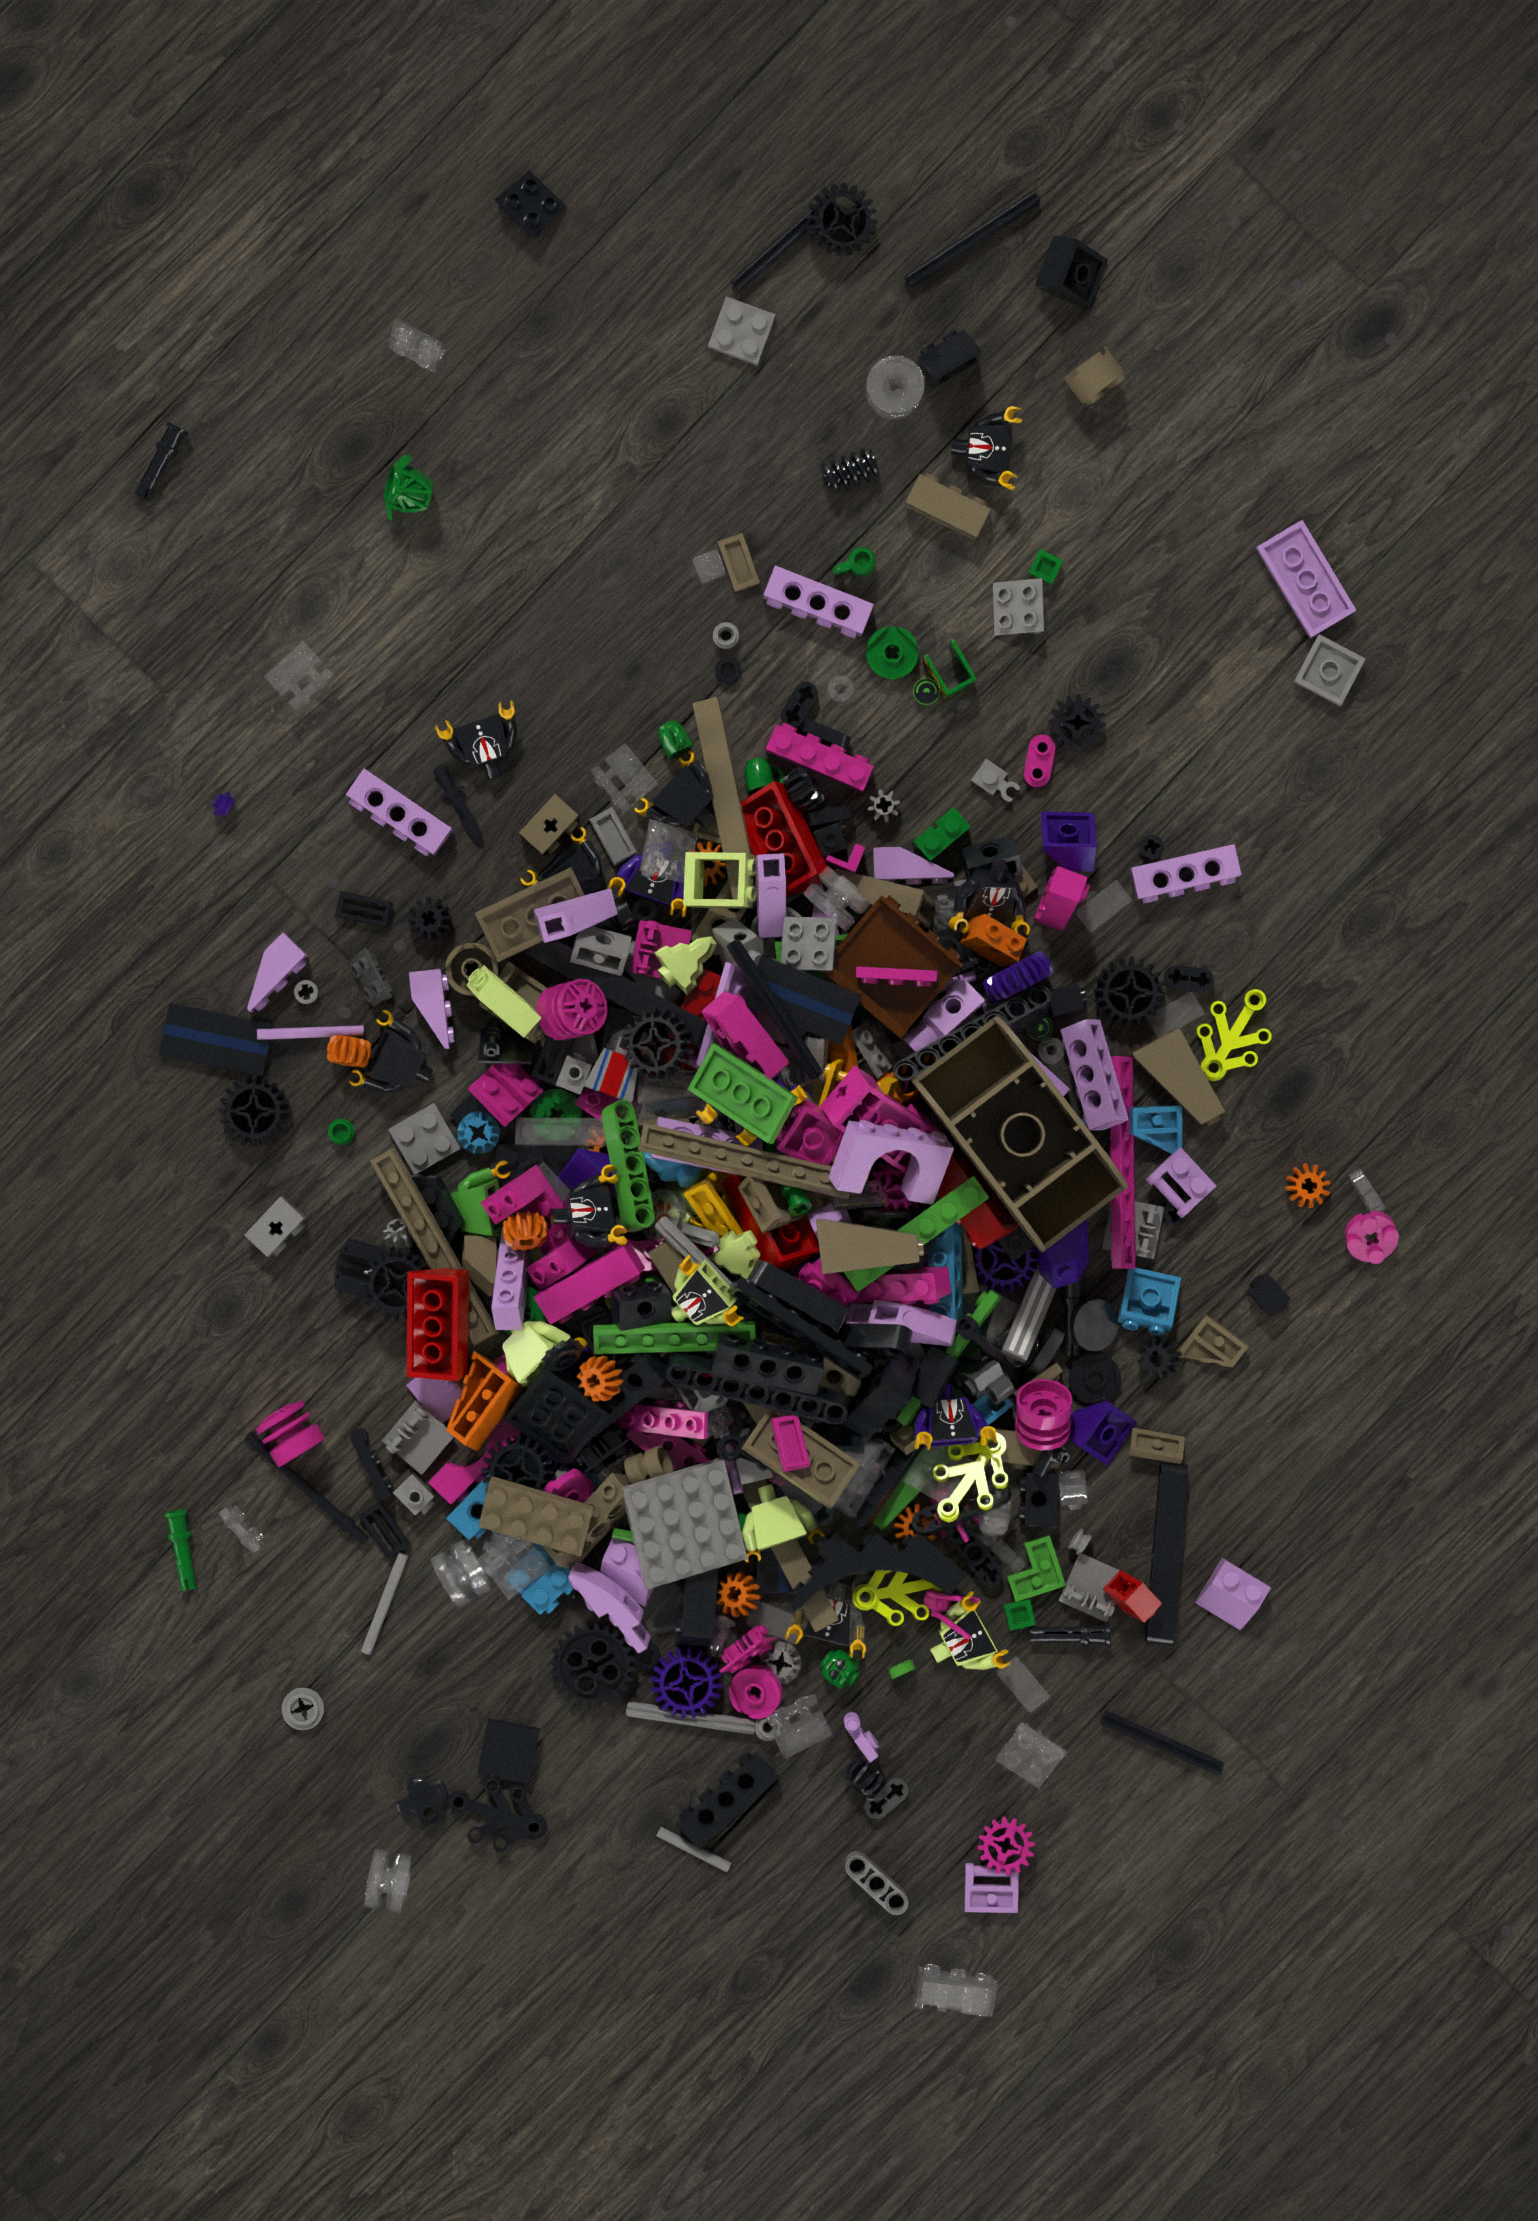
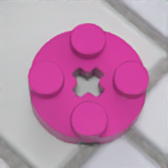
(1374, 1250)
(571, 1484)
(766, 1681)

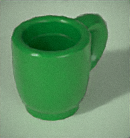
(860, 563)
(674, 739)
(759, 774)

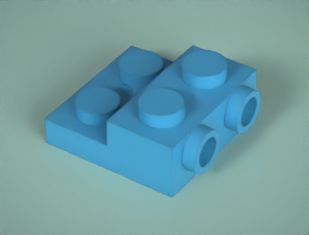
(1149, 1301)
(548, 1587)

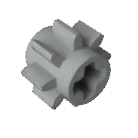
(887, 799)
(398, 1235)

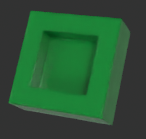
(1045, 567)
(1019, 1614)

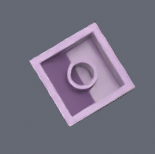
(622, 1567)
(1232, 1594)

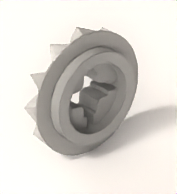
(790, 1656)
(297, 1720)

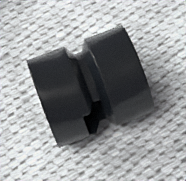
(623, 919)

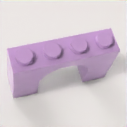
(866, 1142)

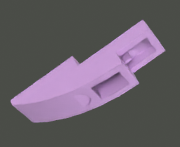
(926, 1325)
(606, 1596)

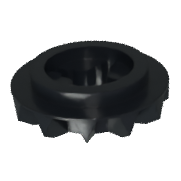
(562, 1355)

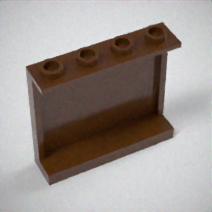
(894, 941)

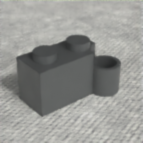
(981, 1378)

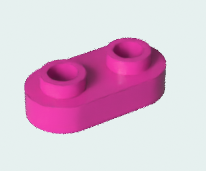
(1039, 761)

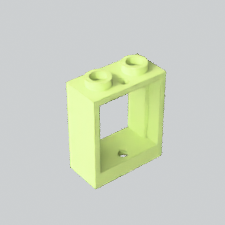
(695, 877)
(503, 1000)

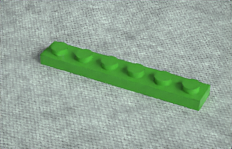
(930, 1224)
(985, 1304)
(665, 1337)

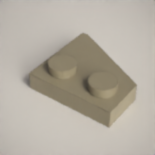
(1213, 1344)

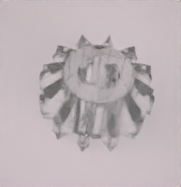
(997, 1520)

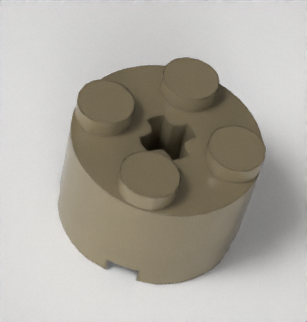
(1094, 375)
(468, 954)

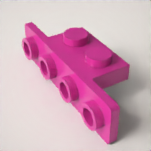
(666, 1419)

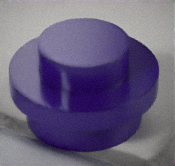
(222, 804)

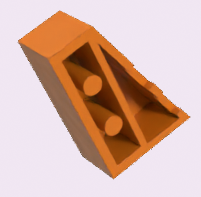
(483, 1402)

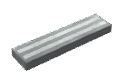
(1028, 1318)

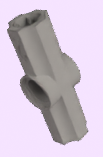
(819, 1049)

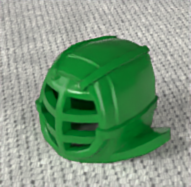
(407, 488)

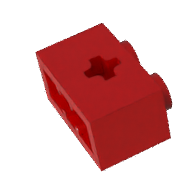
(1132, 1596)

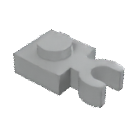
(991, 778)

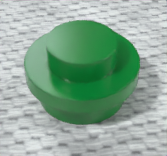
(341, 1131)

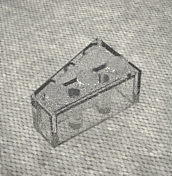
(666, 1097)
(872, 1462)
(955, 1991)

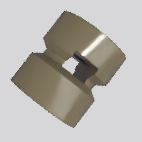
(647, 1466)

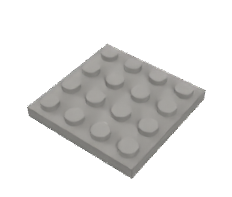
(684, 1523)

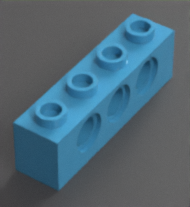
(948, 1253)
(462, 1515)

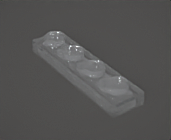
(560, 1132)

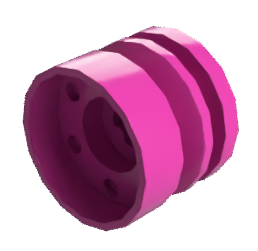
(572, 1009)
(1043, 1414)
(290, 1433)

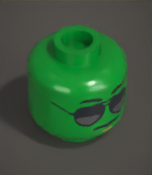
(840, 1669)

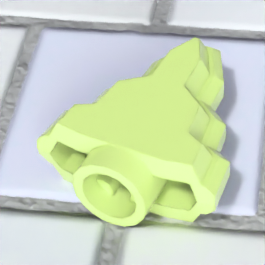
(684, 962)
(736, 1253)

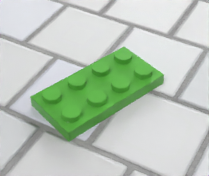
(743, 1093)

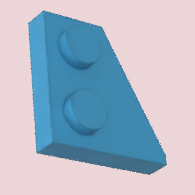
(1157, 1126)

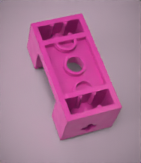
(861, 1098)
(535, 1194)

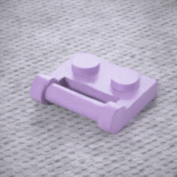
(1187, 1176)
(990, 1897)

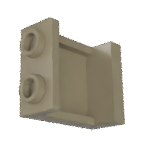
(528, 989)
(769, 1205)

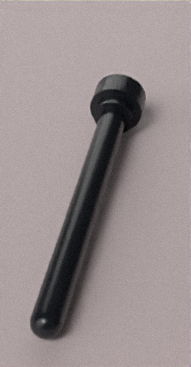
(969, 1329)

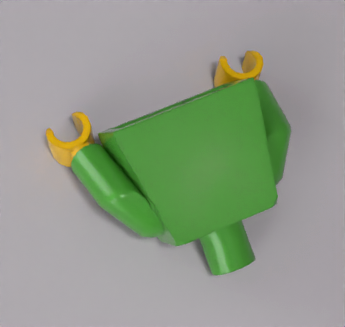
(468, 1197)

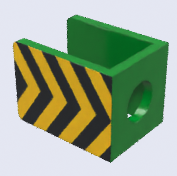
(964, 664)

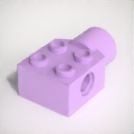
(945, 1015)

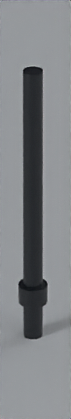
(345, 1523)

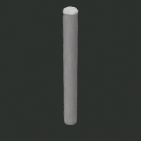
(384, 1603)

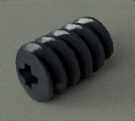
(850, 470)

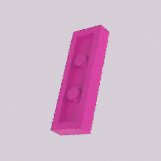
(896, 976)

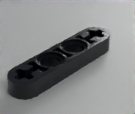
(964, 1513)

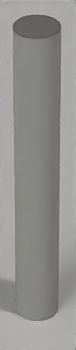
(692, 1849)

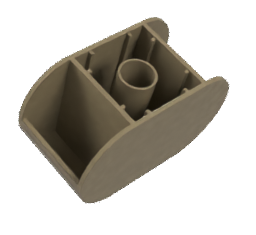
(1020, 1133)

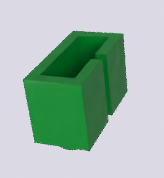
(948, 830)

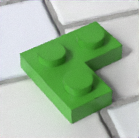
(1043, 1575)

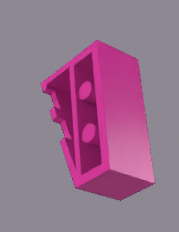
(1061, 897)
(743, 1034)

